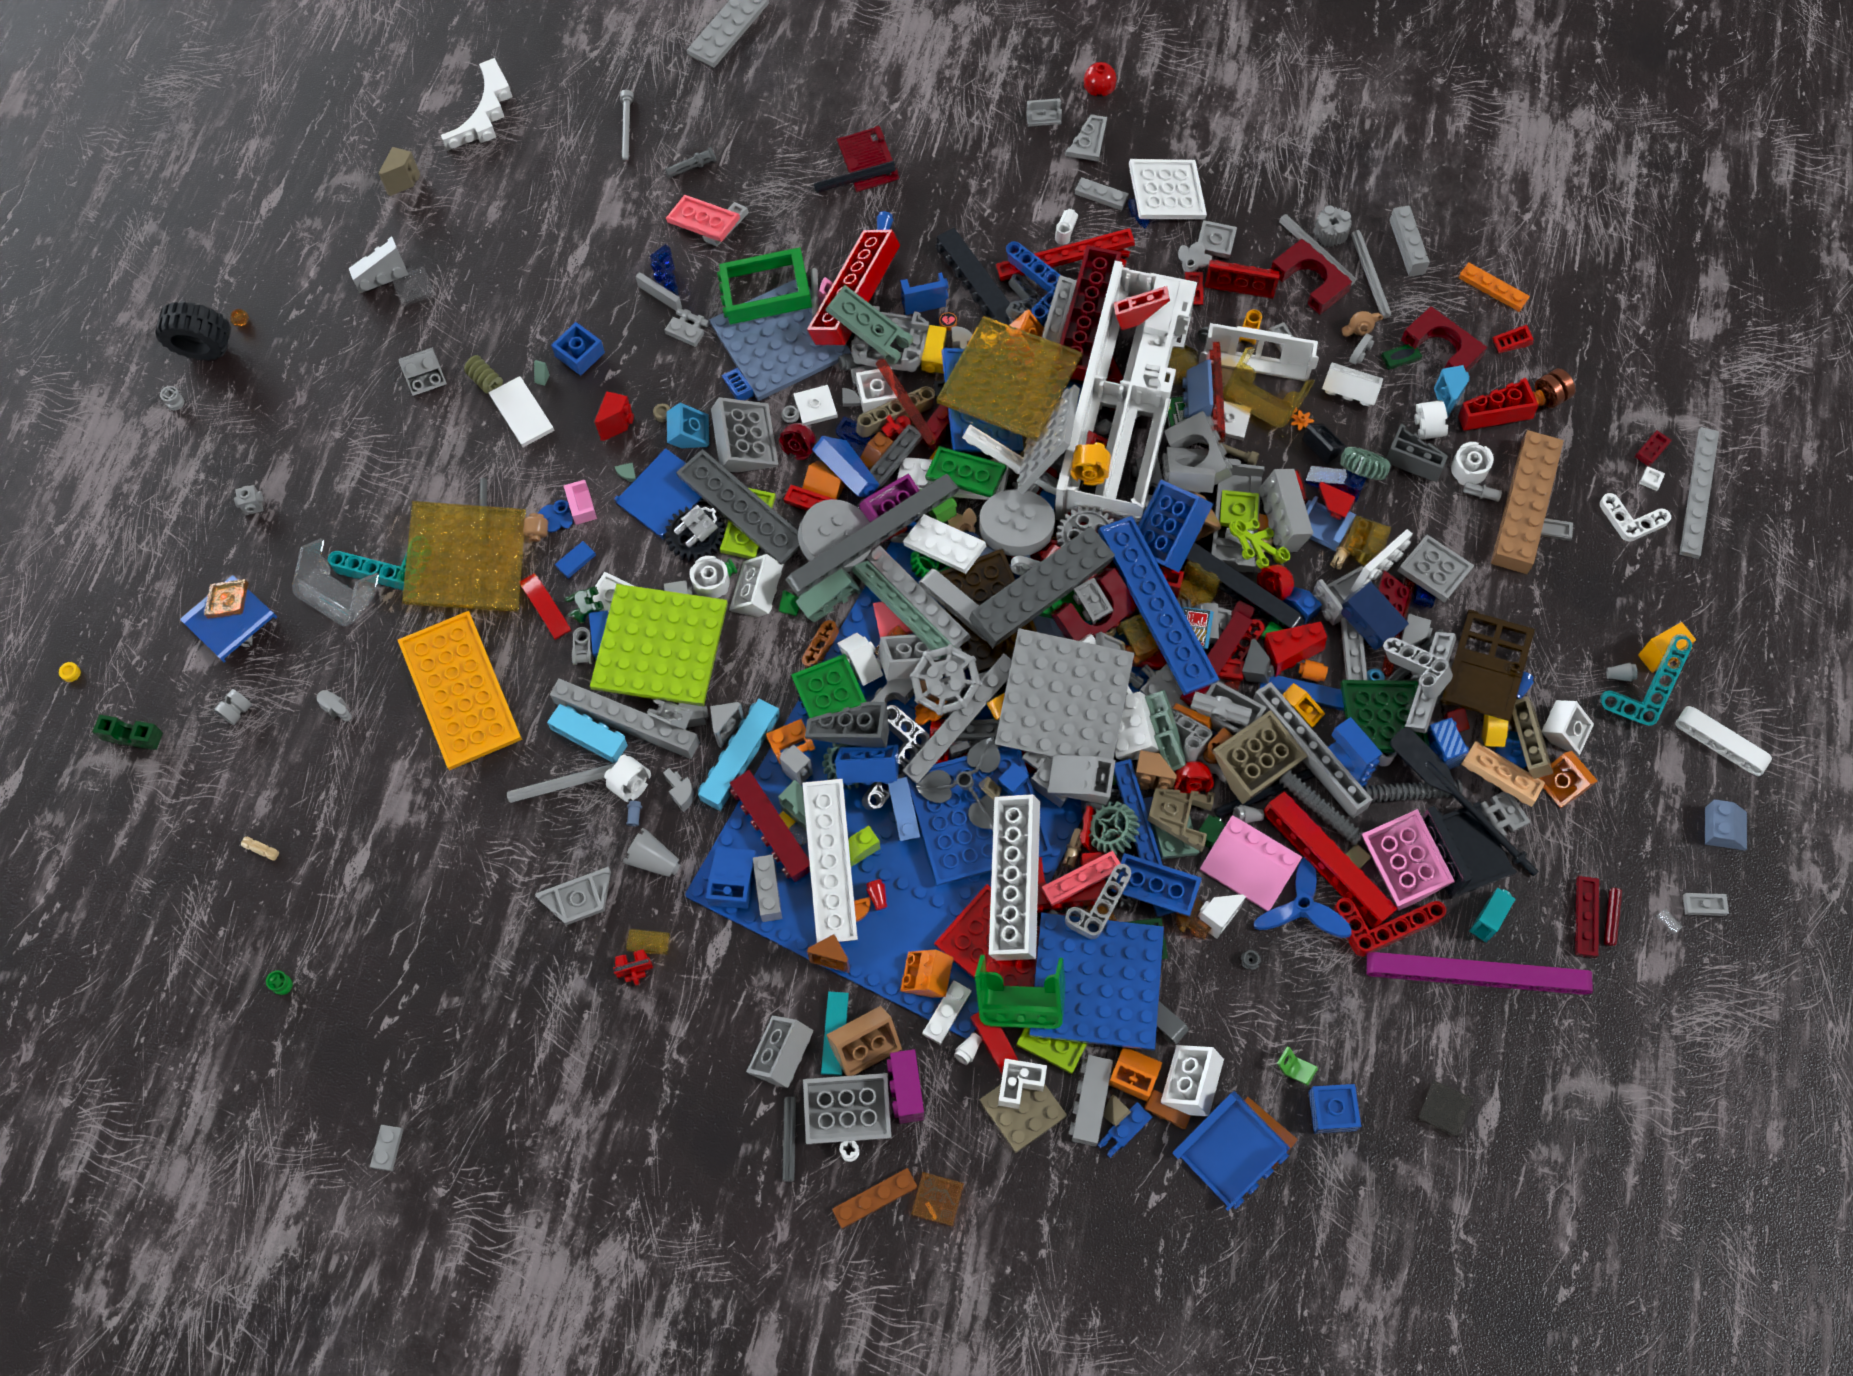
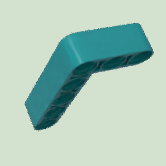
(365, 566)
(1655, 686)

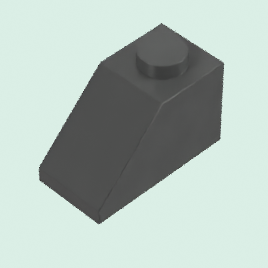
(1257, 664)

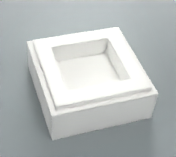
(1652, 478)

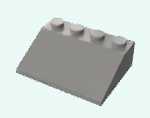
(743, 435)
(847, 1108)

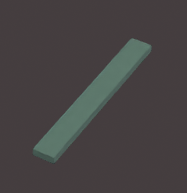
(900, 606)

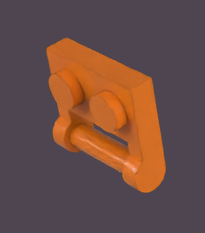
(787, 736)

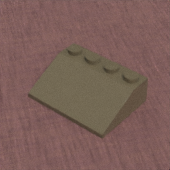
(1258, 756)

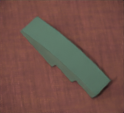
(1165, 729)

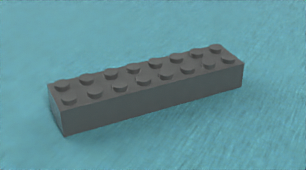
(1041, 587)

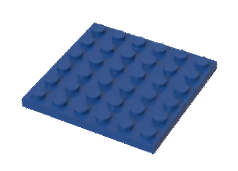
(952, 841)
(1108, 981)

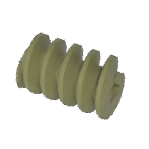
(482, 374)

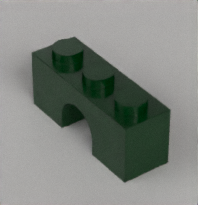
(138, 735)

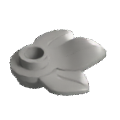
(1195, 255)

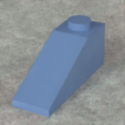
(903, 809)

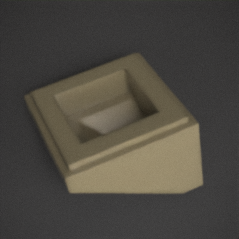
(990, 787)
(1115, 1111)

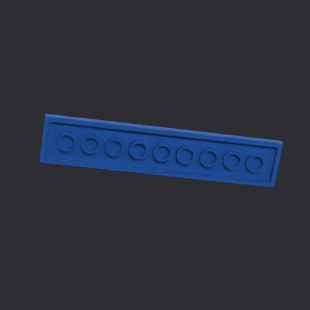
(1158, 606)

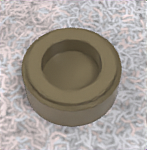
(660, 412)

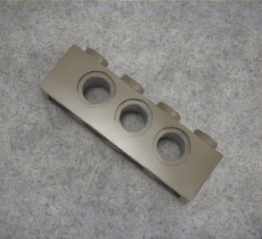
(1531, 738)

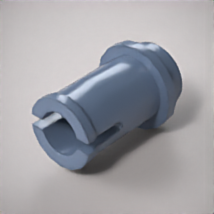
(633, 813)

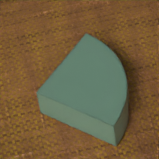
(626, 471)

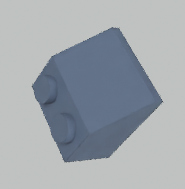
(1725, 825)

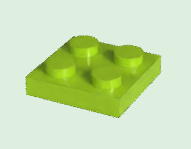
(1238, 506)

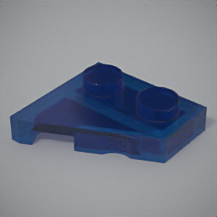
(847, 431)

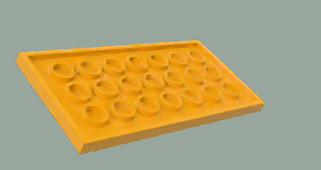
(459, 690)

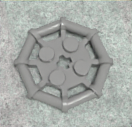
(937, 672)

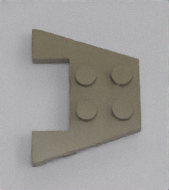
(1171, 813)

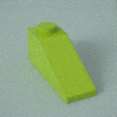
(862, 845)

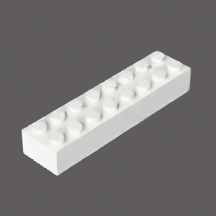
(1014, 878)

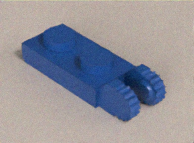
(1126, 1128)

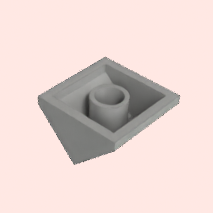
(725, 720)

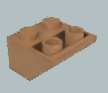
(1153, 772)

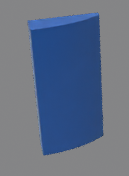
(1160, 885)

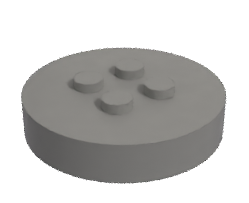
(1017, 522)
(828, 525)

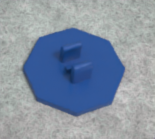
(1512, 750)

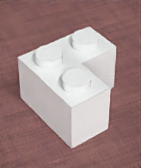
(861, 658)
(1018, 1076)

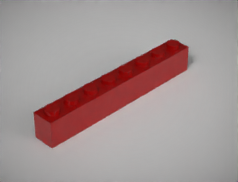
(1329, 860)

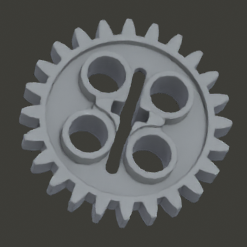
(1092, 518)

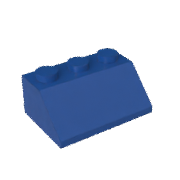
(867, 764)

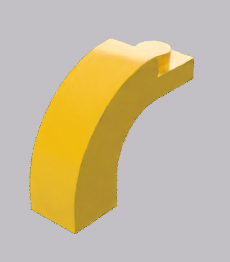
(1494, 731)

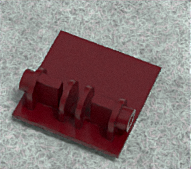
(1394, 591)

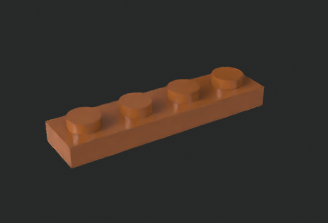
(874, 1198)

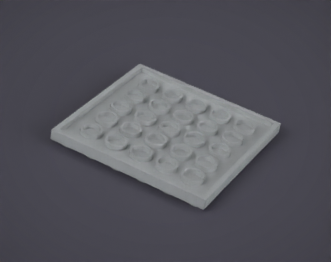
(1063, 696)

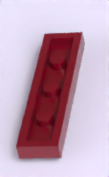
(1587, 917)

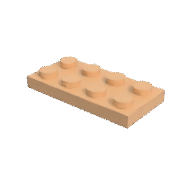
(1503, 774)

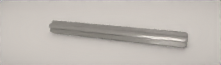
(1300, 234)
(1371, 274)
(557, 784)

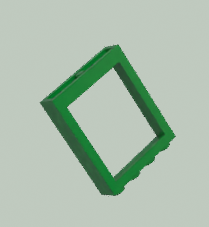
(768, 306)

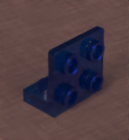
(662, 267)

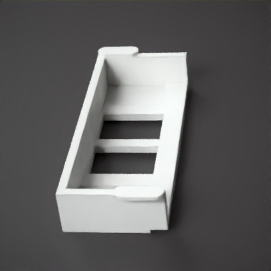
(1295, 361)

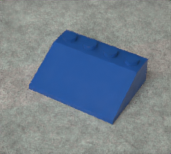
(1173, 523)

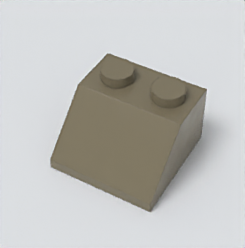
(399, 171)

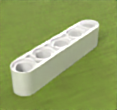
(1723, 741)

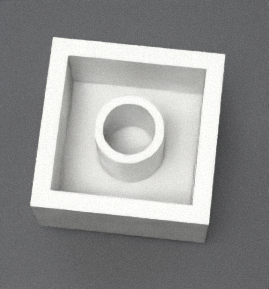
(873, 389)

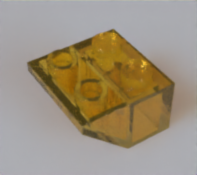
(1366, 539)

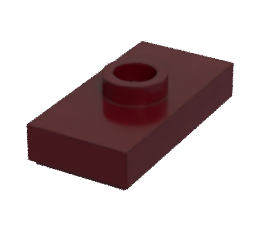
(1653, 448)

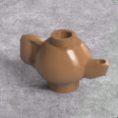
(1361, 323)

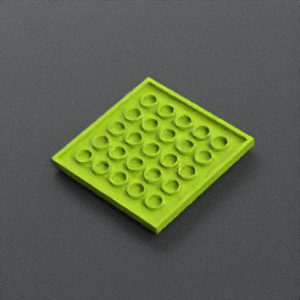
(659, 645)

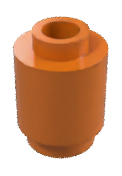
(1313, 670)

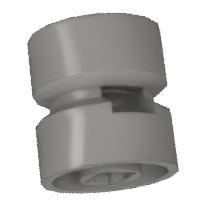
(232, 707)

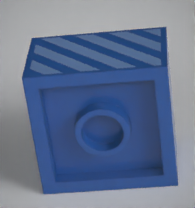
(1447, 742)
(1334, 1108)

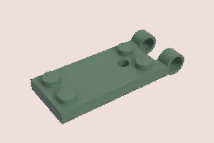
(864, 320)

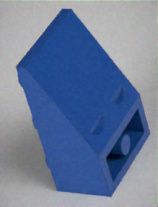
(731, 878)

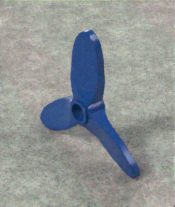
(1316, 913)

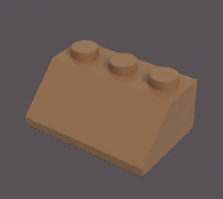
(864, 1041)

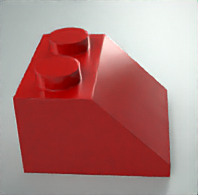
(613, 415)

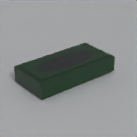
(1401, 356)

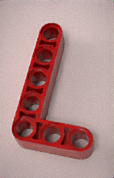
(1388, 929)

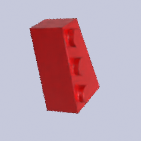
(1293, 645)

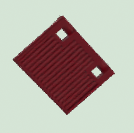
(862, 152)

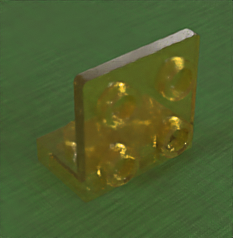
(1198, 584)
(1137, 635)

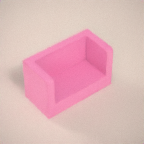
(580, 502)

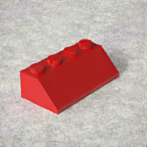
(1242, 279)

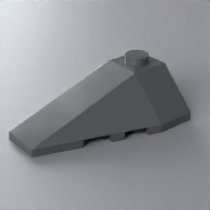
(855, 726)

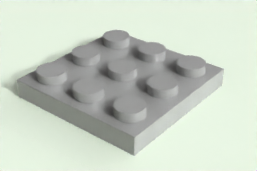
(1435, 568)

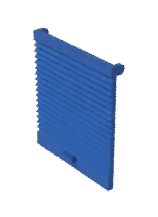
(658, 494)
(228, 632)

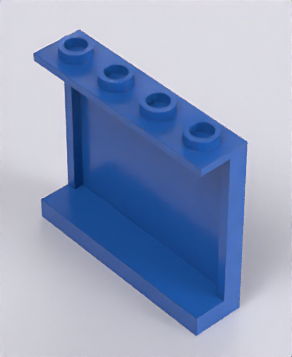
(1232, 1150)

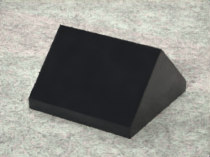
(1323, 442)

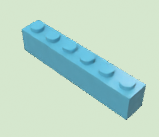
(738, 754)

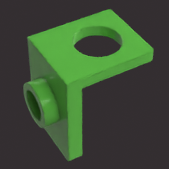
(1296, 1068)

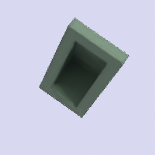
(541, 372)

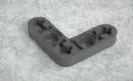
(1026, 292)

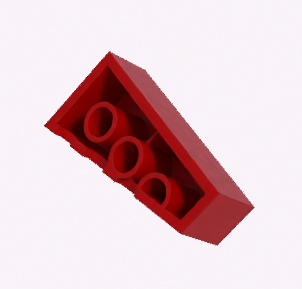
(1499, 407)

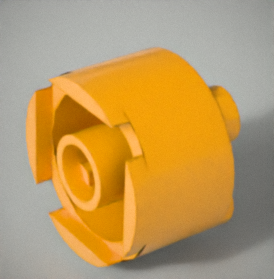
(1090, 463)

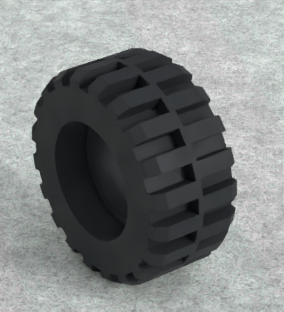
(193, 330)

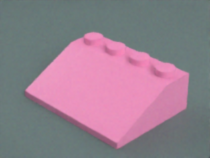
(1407, 859)
(1250, 863)

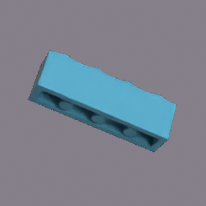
(587, 733)

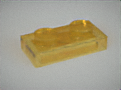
(649, 941)

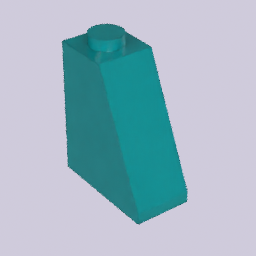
(1492, 915)

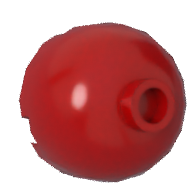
(1100, 79)
(1276, 580)
(1193, 777)

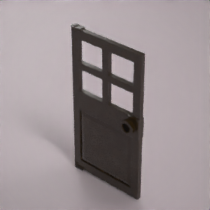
(1485, 681)

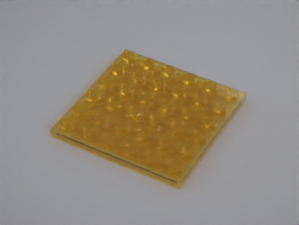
(1009, 378)
(464, 556)

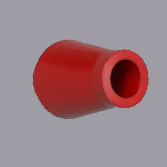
(877, 893)

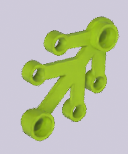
(1239, 529)

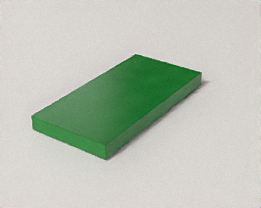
(967, 471)

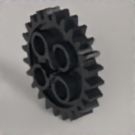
(675, 541)

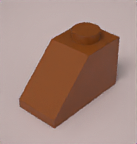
(875, 449)

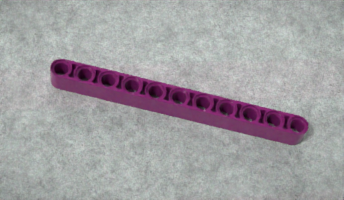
(1479, 973)

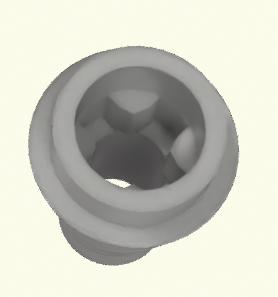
(1622, 672)
(1248, 814)

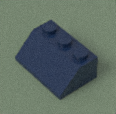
(1372, 615)

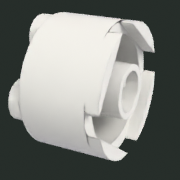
(1431, 419)
(1471, 463)
(709, 577)
(627, 778)

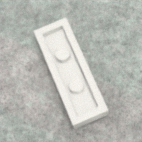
(947, 1012)

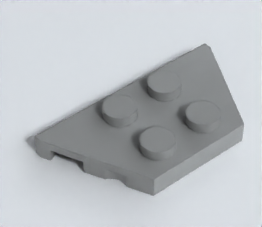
(578, 897)

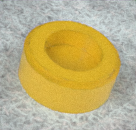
(69, 672)

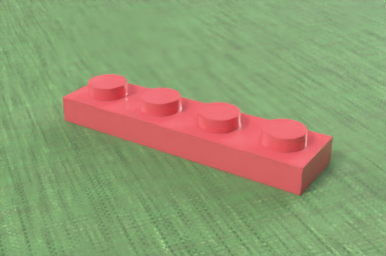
(1080, 878)

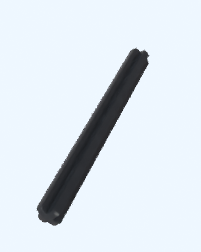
(1273, 789)

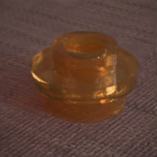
(239, 317)

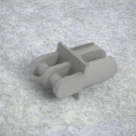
(333, 705)

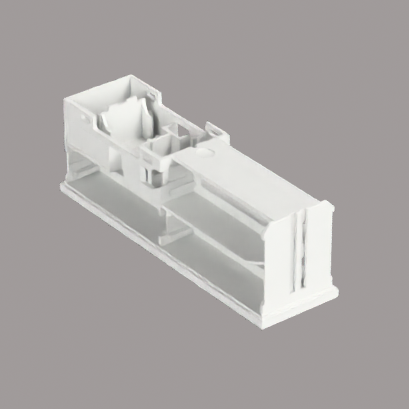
(1137, 394)

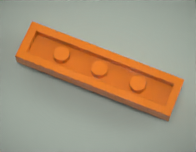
(1494, 287)

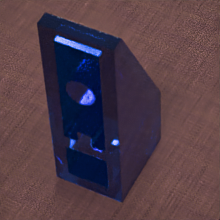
(1337, 478)

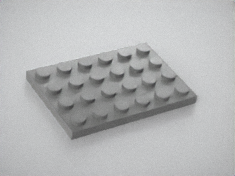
(1051, 442)

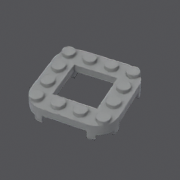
(911, 356)

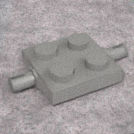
(1163, 680)

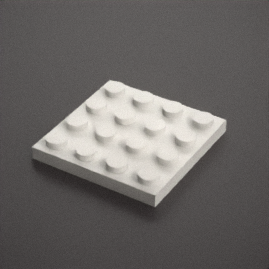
(1167, 189)

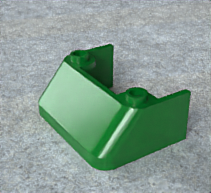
(1018, 1004)

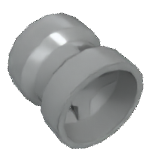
(172, 398)

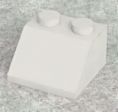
(1568, 726)
(1220, 912)

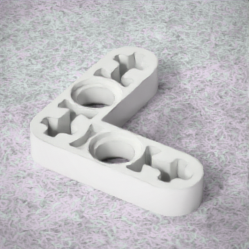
(1628, 522)

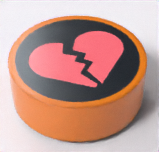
(948, 320)

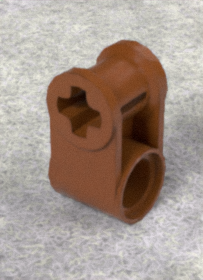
(1221, 737)

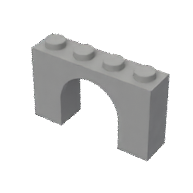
(1200, 430)
(1181, 471)

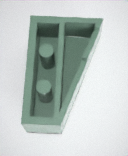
(826, 594)
(792, 803)

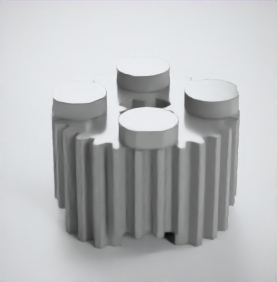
(1332, 226)

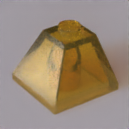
(1182, 361)

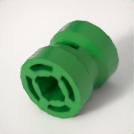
(275, 980)

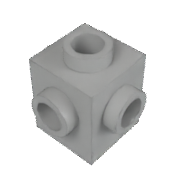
(249, 500)

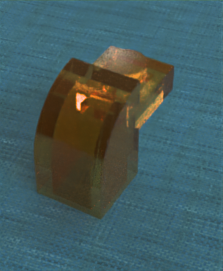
(1197, 926)

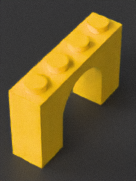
(932, 354)

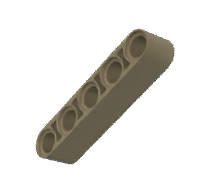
(875, 419)

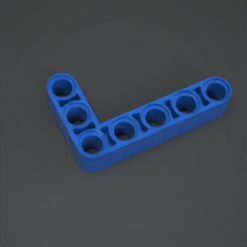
(1031, 270)

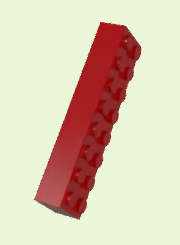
(862, 275)

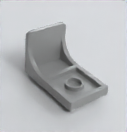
(1334, 594)

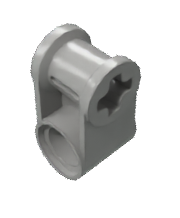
(582, 650)

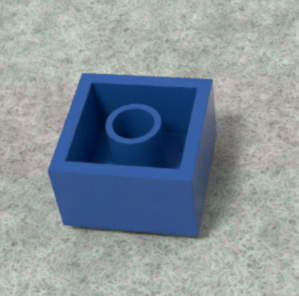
(578, 348)

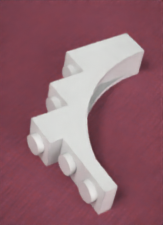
(489, 109)

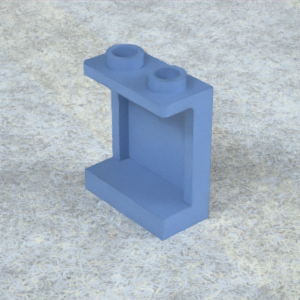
(1325, 528)

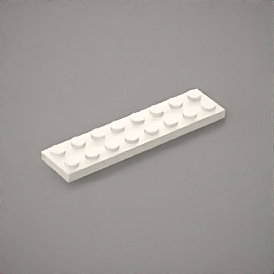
(829, 860)

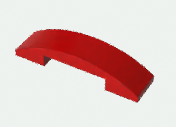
(545, 606)

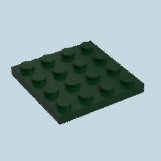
(1380, 708)

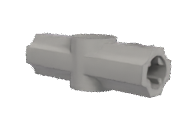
(1221, 708)

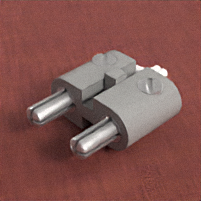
(698, 523)

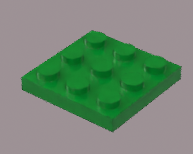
(828, 687)

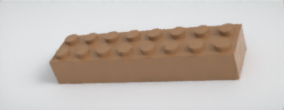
(1527, 502)

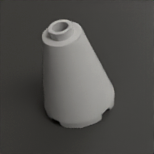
(651, 855)

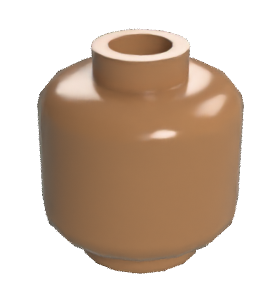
(535, 527)

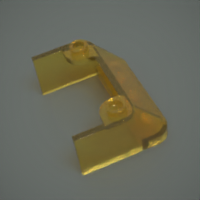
(1257, 401)

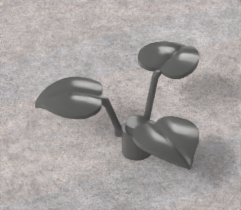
(937, 783)

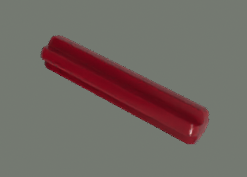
(1613, 915)

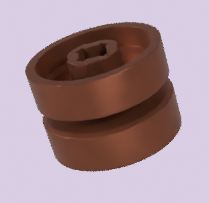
(1556, 387)

